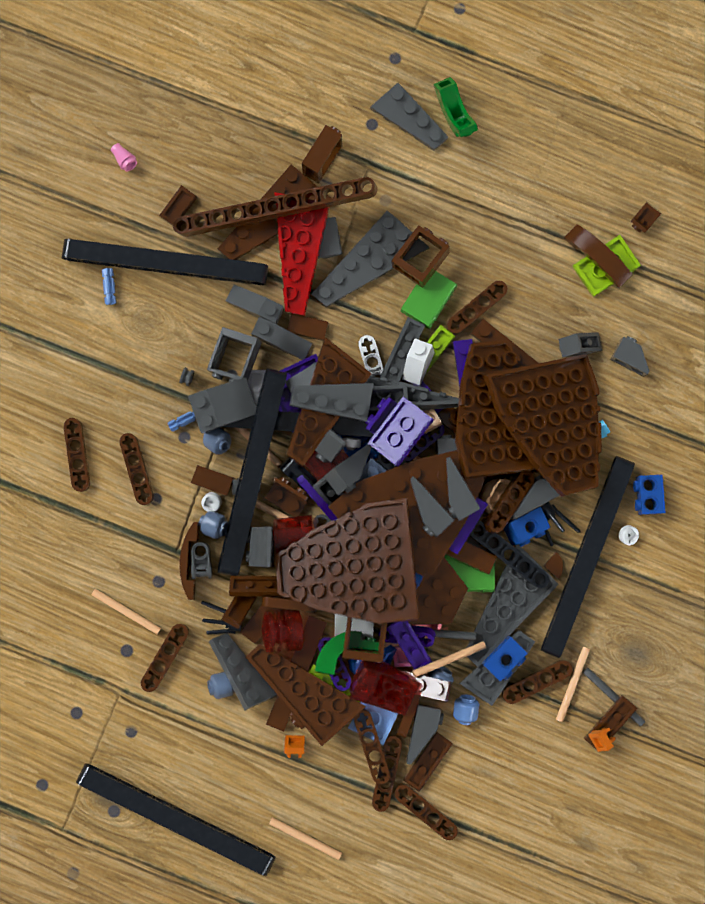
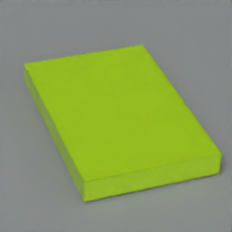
(594, 277)

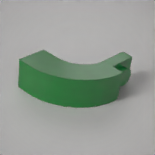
(453, 108)
(334, 647)

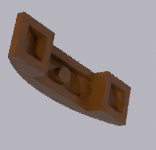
(599, 254)
(191, 536)

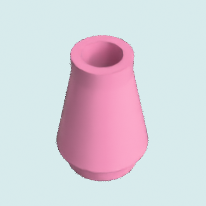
(124, 158)

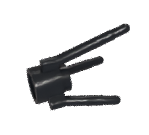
(549, 511)
(232, 629)

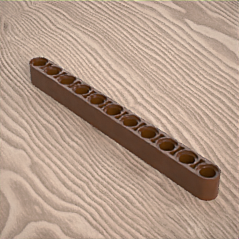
(283, 207)

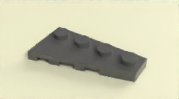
(407, 114)
(340, 400)
(244, 678)
(484, 683)

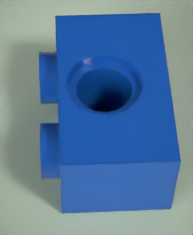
(536, 523)
(493, 661)

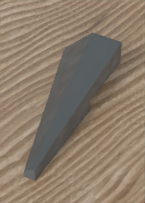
(415, 394)

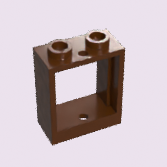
(322, 153)
(411, 272)
(367, 655)

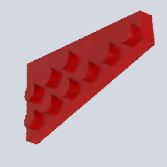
(299, 249)

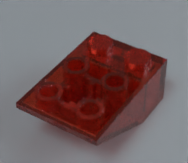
(383, 687)

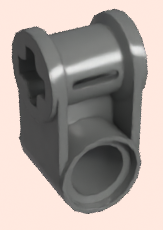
(201, 562)

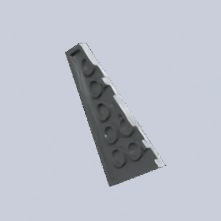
(368, 259)
(508, 607)

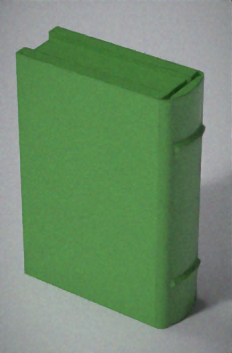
(428, 302)
(473, 578)

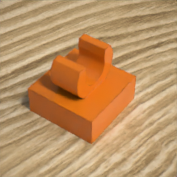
(601, 740)
(294, 745)

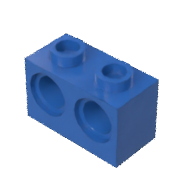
(656, 494)

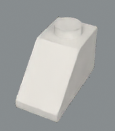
(417, 362)

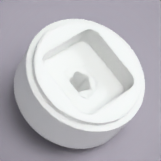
(352, 443)
(211, 502)
(628, 535)

